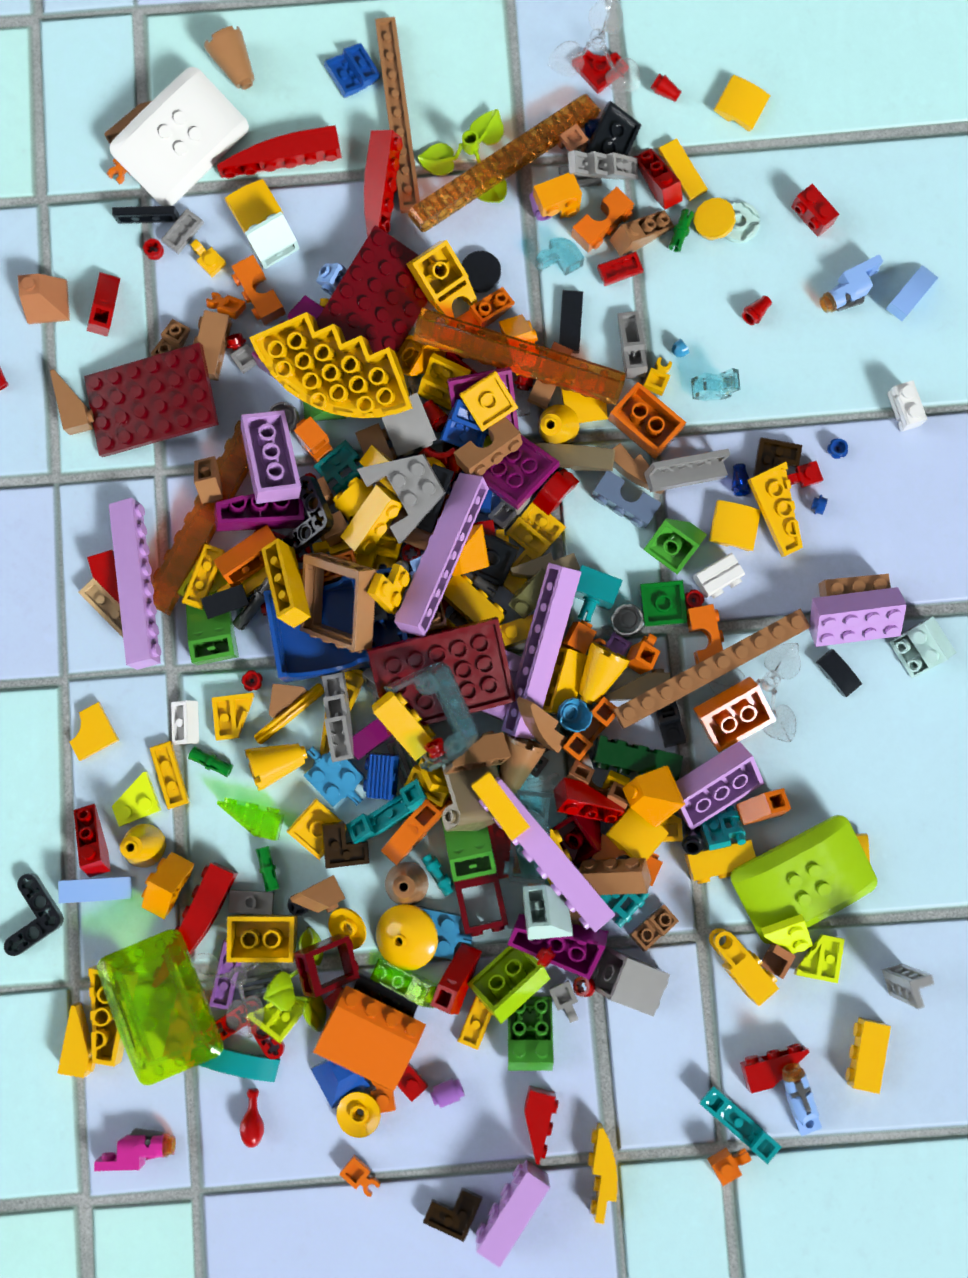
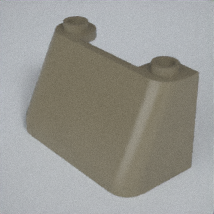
(466, 811)

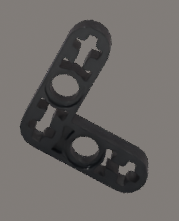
(314, 521)
(40, 922)

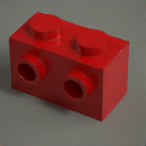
(815, 210)

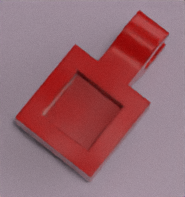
(806, 475)

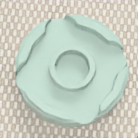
(746, 223)

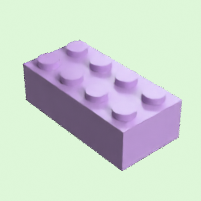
(270, 456)
(857, 616)
(718, 784)
(512, 1212)

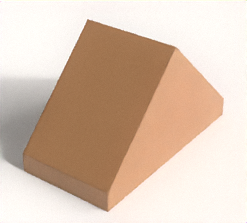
(283, 696)

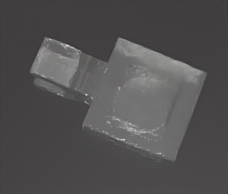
(535, 785)

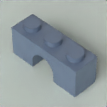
(609, 492)

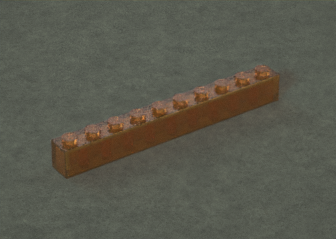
(520, 355)
(198, 527)

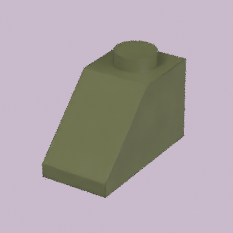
(526, 597)

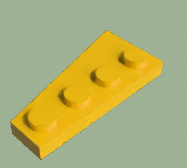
(775, 502)

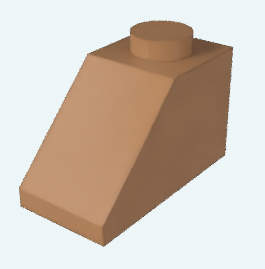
(208, 480)
(320, 896)

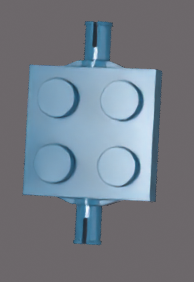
(334, 779)
(448, 932)

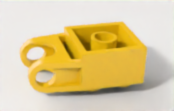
(450, 282)
(744, 967)

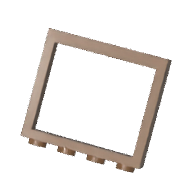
(364, 604)

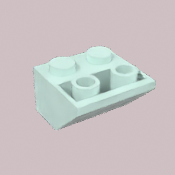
(271, 240)
(922, 647)
(545, 913)

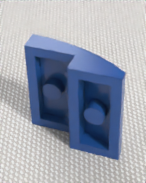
(352, 70)
(462, 427)

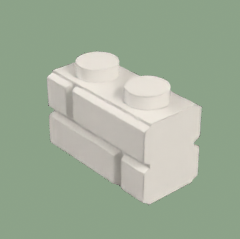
(907, 405)
(718, 576)

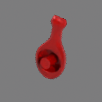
(252, 1124)

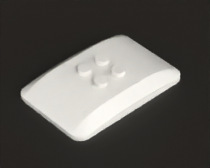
(179, 137)

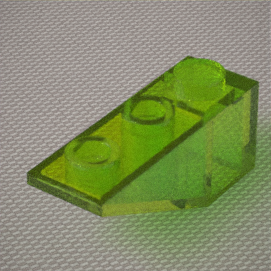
(258, 822)
(404, 983)

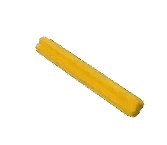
(289, 713)

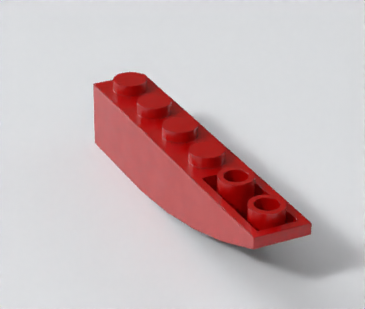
(284, 151)
(381, 178)
(206, 904)

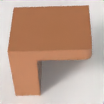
(573, 139)
(777, 960)

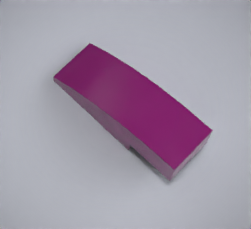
(369, 738)

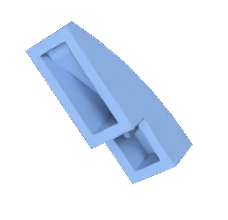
(912, 293)
(95, 889)

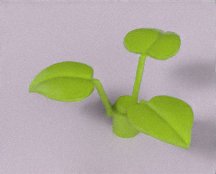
(487, 129)
(281, 989)

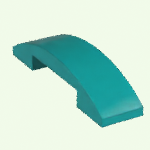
(388, 815)
(244, 1065)
(740, 1124)

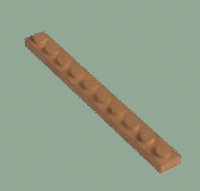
(397, 110)
(711, 668)

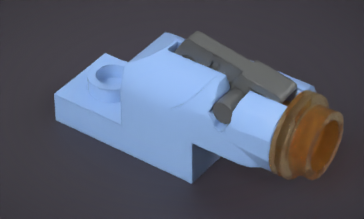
(852, 286)
(800, 1099)

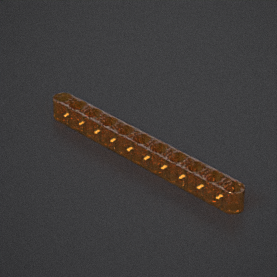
(501, 164)

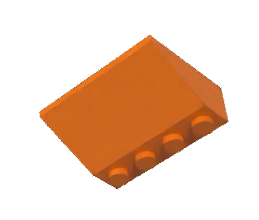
(369, 1038)

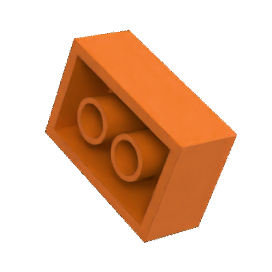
(646, 420)
(734, 714)

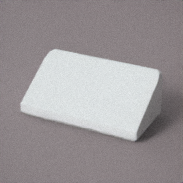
(185, 722)

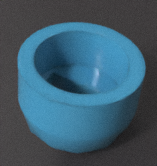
(680, 349)

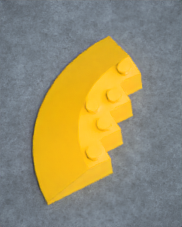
(332, 372)

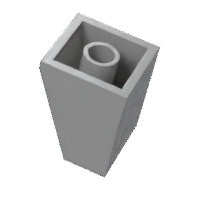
(410, 428)
(630, 981)

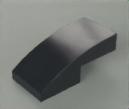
(839, 673)
(670, 725)

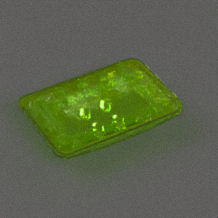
(159, 1007)

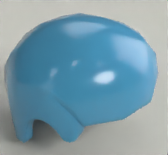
(574, 715)

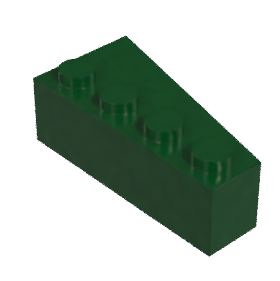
(633, 757)

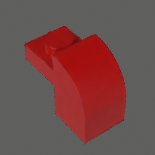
(555, 491)

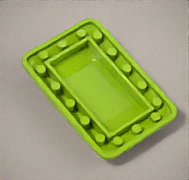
(805, 876)

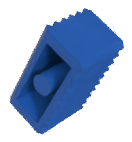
(381, 776)

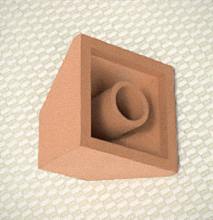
(44, 298)

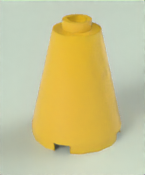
(565, 427)
(600, 672)
(274, 762)
(143, 845)

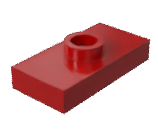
(620, 268)

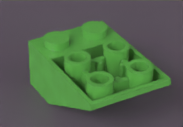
(210, 638)
(469, 853)
(531, 1036)

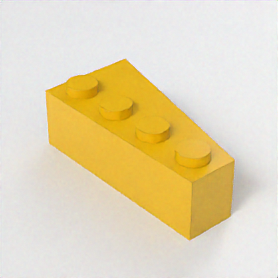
(105, 1038)

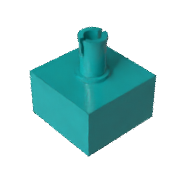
(596, 590)

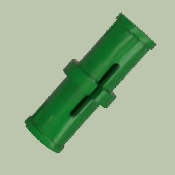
(681, 230)
(210, 761)
(267, 868)

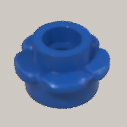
(843, 446)
(819, 504)

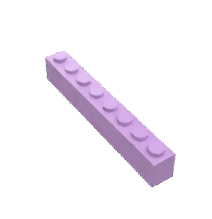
(441, 555)
(134, 584)
(542, 644)
(558, 868)

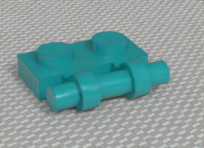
(336, 462)
(718, 835)
(443, 881)
(616, 900)

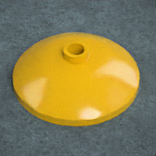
(414, 929)

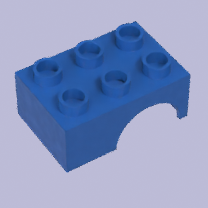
(308, 657)

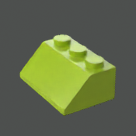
(508, 982)

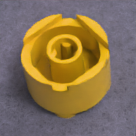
(353, 498)

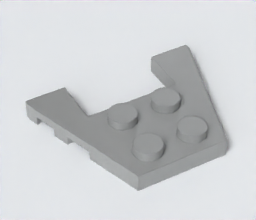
(414, 485)

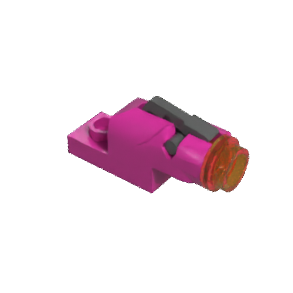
(135, 1148)

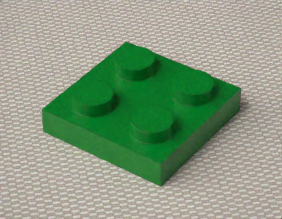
(663, 603)

